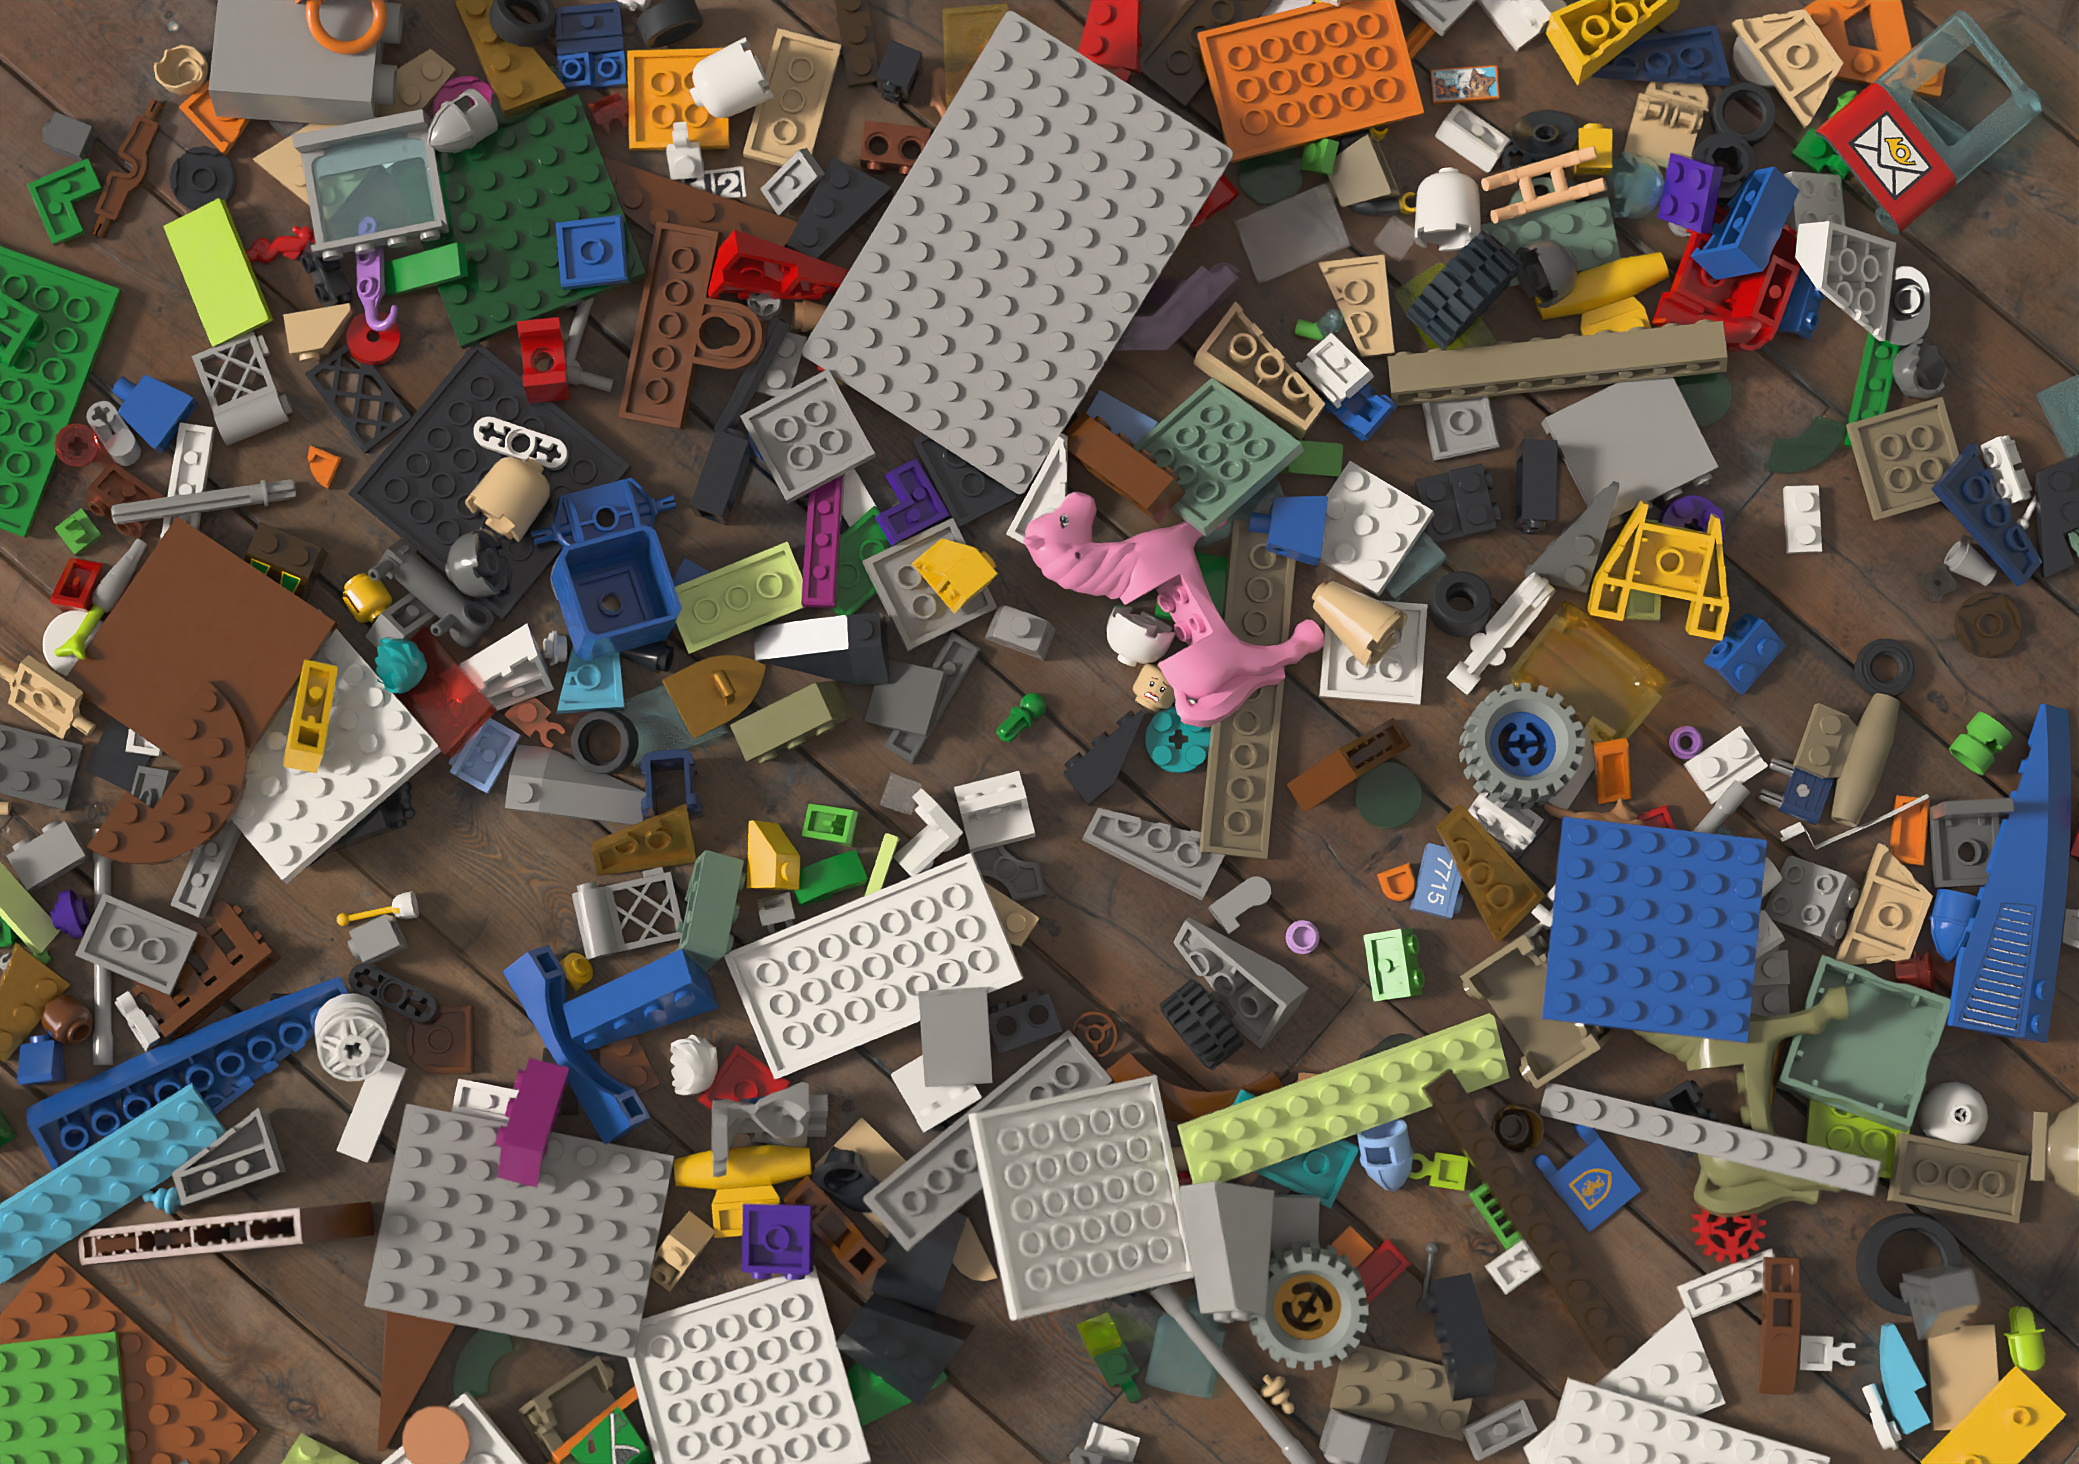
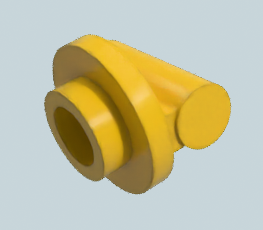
(577, 970)

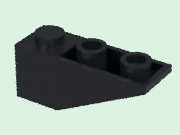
(1100, 767)

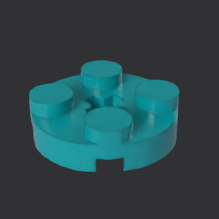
(1164, 752)

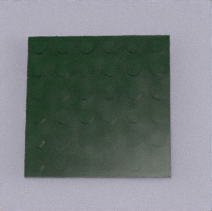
(505, 210)

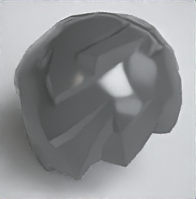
(1919, 370)

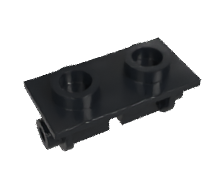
(327, 287)

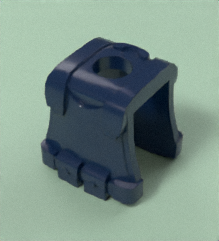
(665, 761)

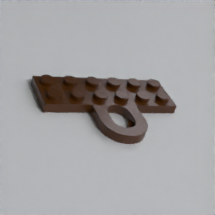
(672, 327)

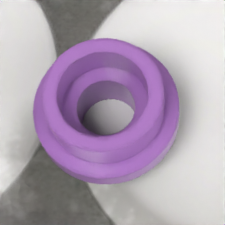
(1695, 738)

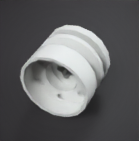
(348, 1021)

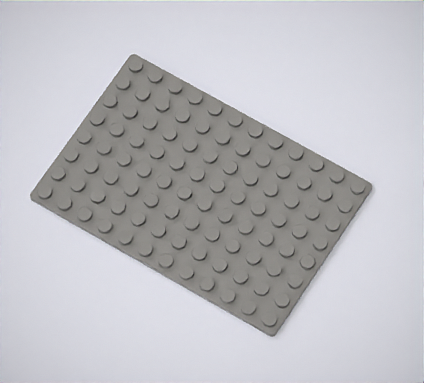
(1016, 252)

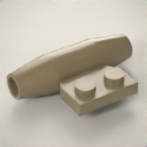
(1850, 753)

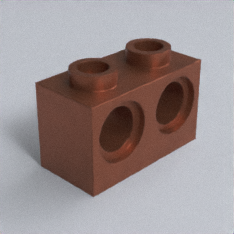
(897, 139)

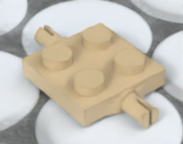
(46, 697)

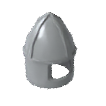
(459, 125)

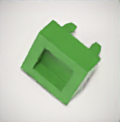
(79, 532)

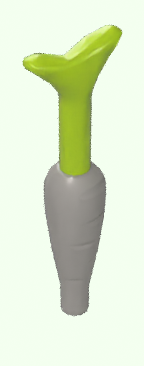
(104, 600)

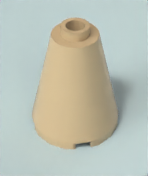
(1359, 621)

